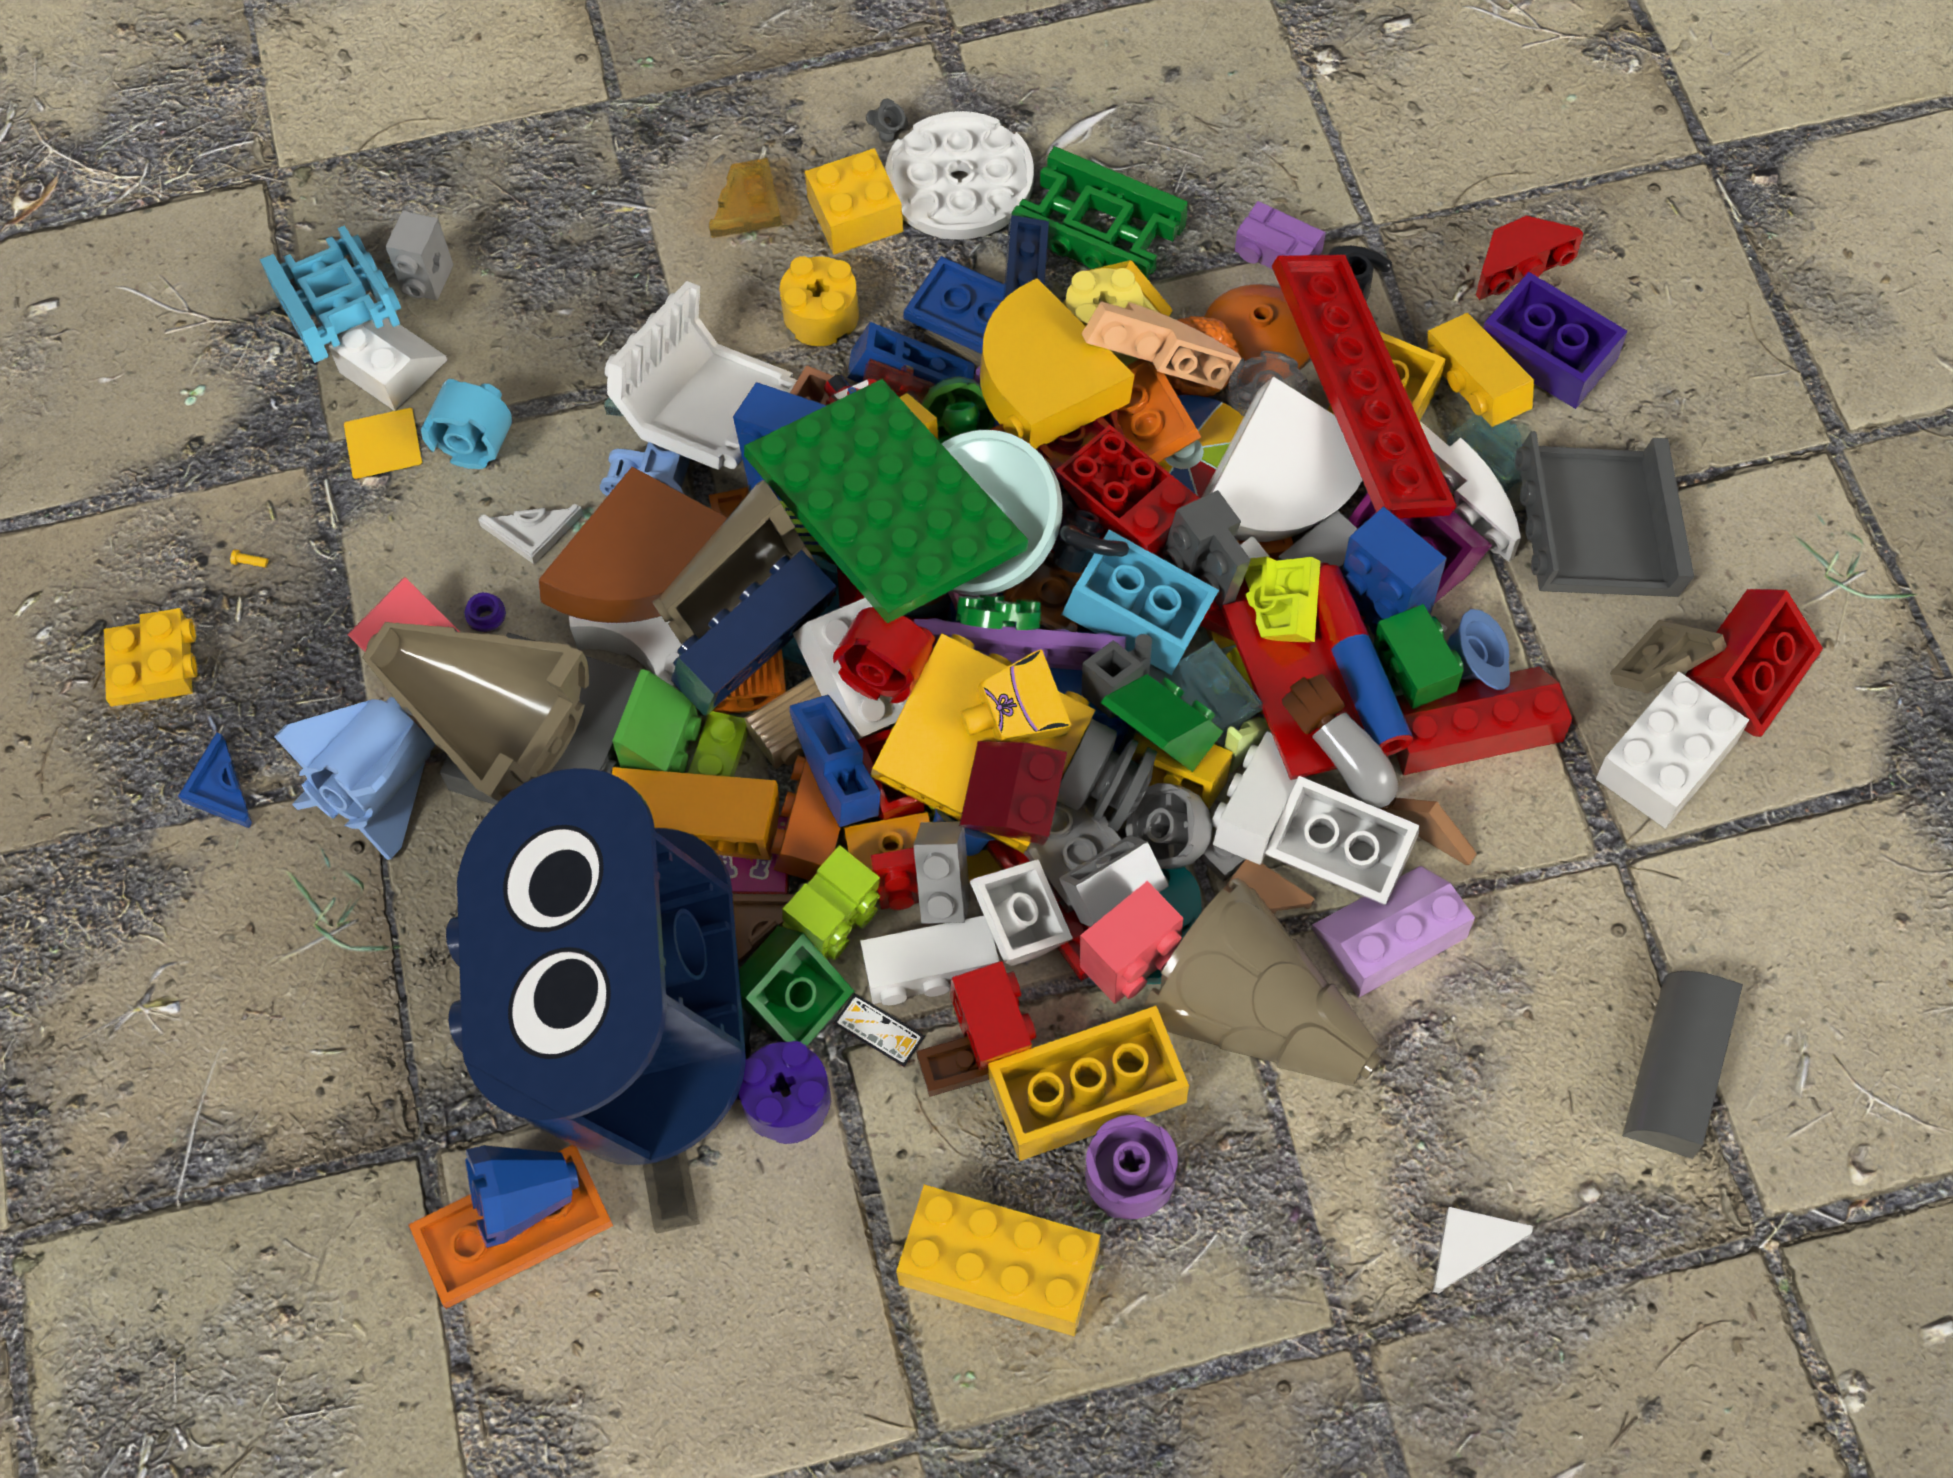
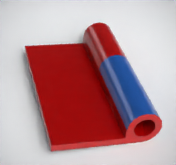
(1341, 654)

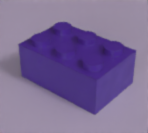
(1555, 338)

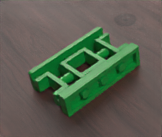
(1112, 195)

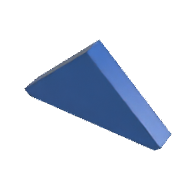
(215, 785)

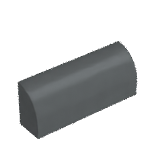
(1683, 1062)

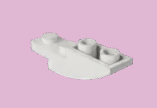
(1477, 494)

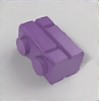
(1273, 234)

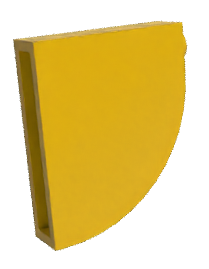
(1041, 370)

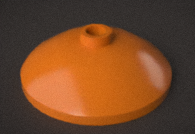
(1275, 333)

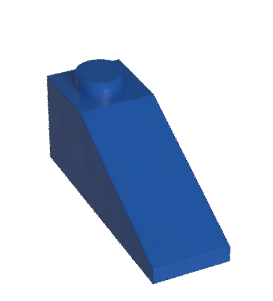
(899, 350)

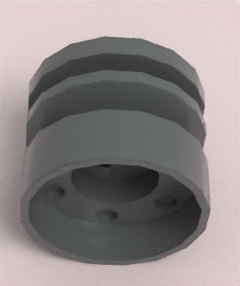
(1106, 775)

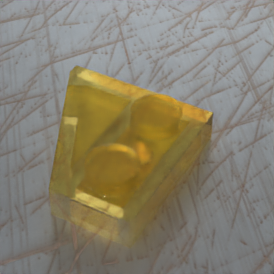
(746, 200)

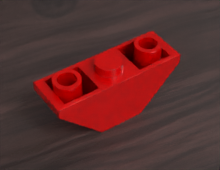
(1526, 247)

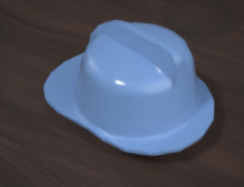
(1482, 649)

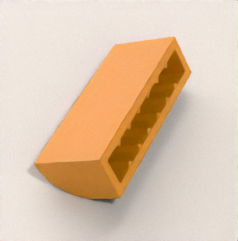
(725, 812)

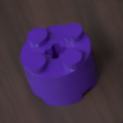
(780, 1068)

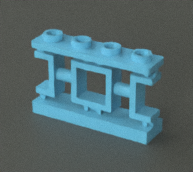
(337, 309)

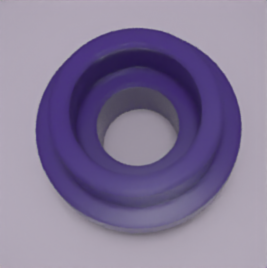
(481, 603)

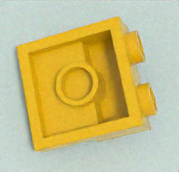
(150, 658)

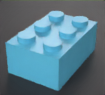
(1141, 597)

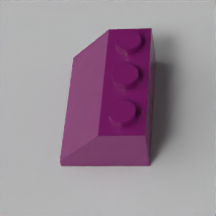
(1447, 534)

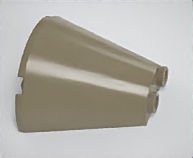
(729, 562)

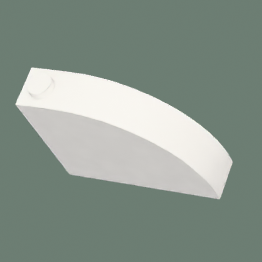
(1285, 466)

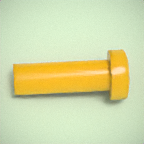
(238, 557)

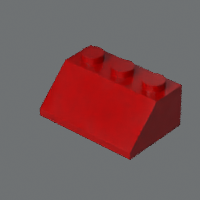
(1763, 659)

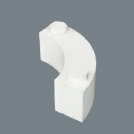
(646, 641)

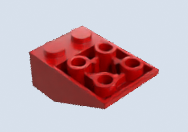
(1124, 489)

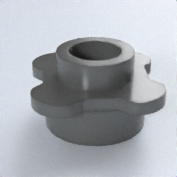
(894, 113)

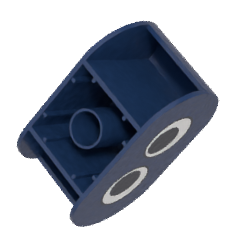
(597, 970)

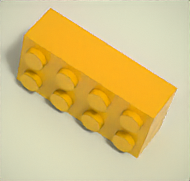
(1086, 1079)
(998, 1260)

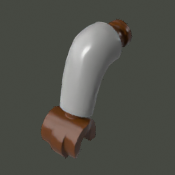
(1349, 747)

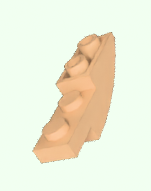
(1161, 340)

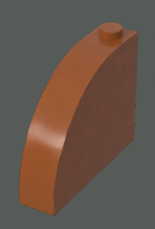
(628, 552)

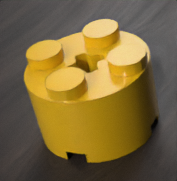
(819, 300)

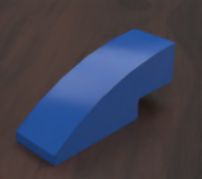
(835, 760)

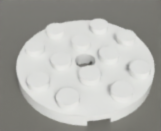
(964, 141)

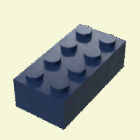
(752, 632)

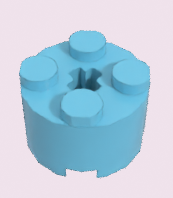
(467, 423)

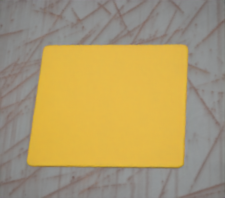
(382, 443)

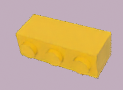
(1481, 370)

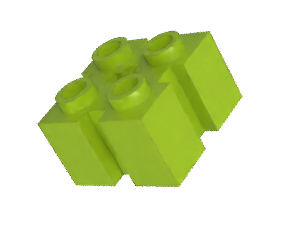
(834, 903)

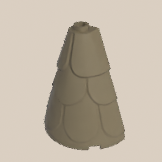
(484, 699)
(1259, 994)

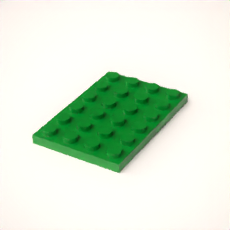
(885, 500)

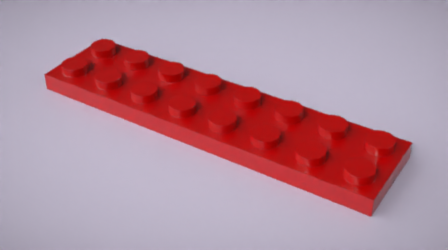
(1363, 386)

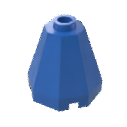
(516, 1188)

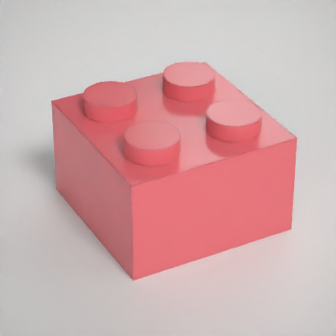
(1130, 943)

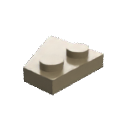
(1663, 653)

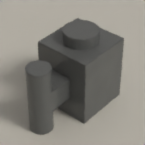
(1114, 668)

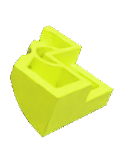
(1284, 597)

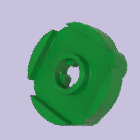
(994, 612)

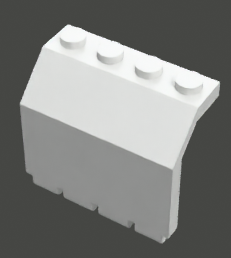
(685, 386)

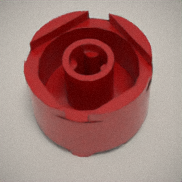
(883, 656)

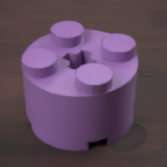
(1148, 1149)

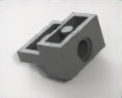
(1205, 545)

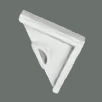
(532, 531)
(1472, 1242)

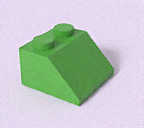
(656, 726)

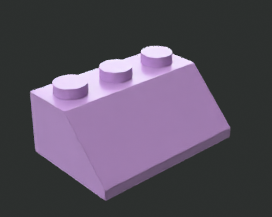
(1383, 941)

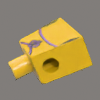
(1019, 704)

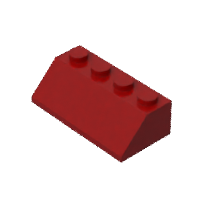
(1485, 721)

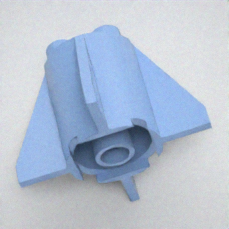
(361, 766)

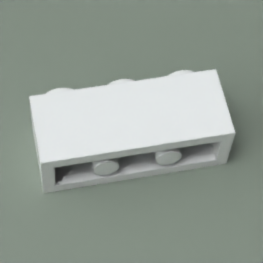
(1255, 803)
(925, 959)

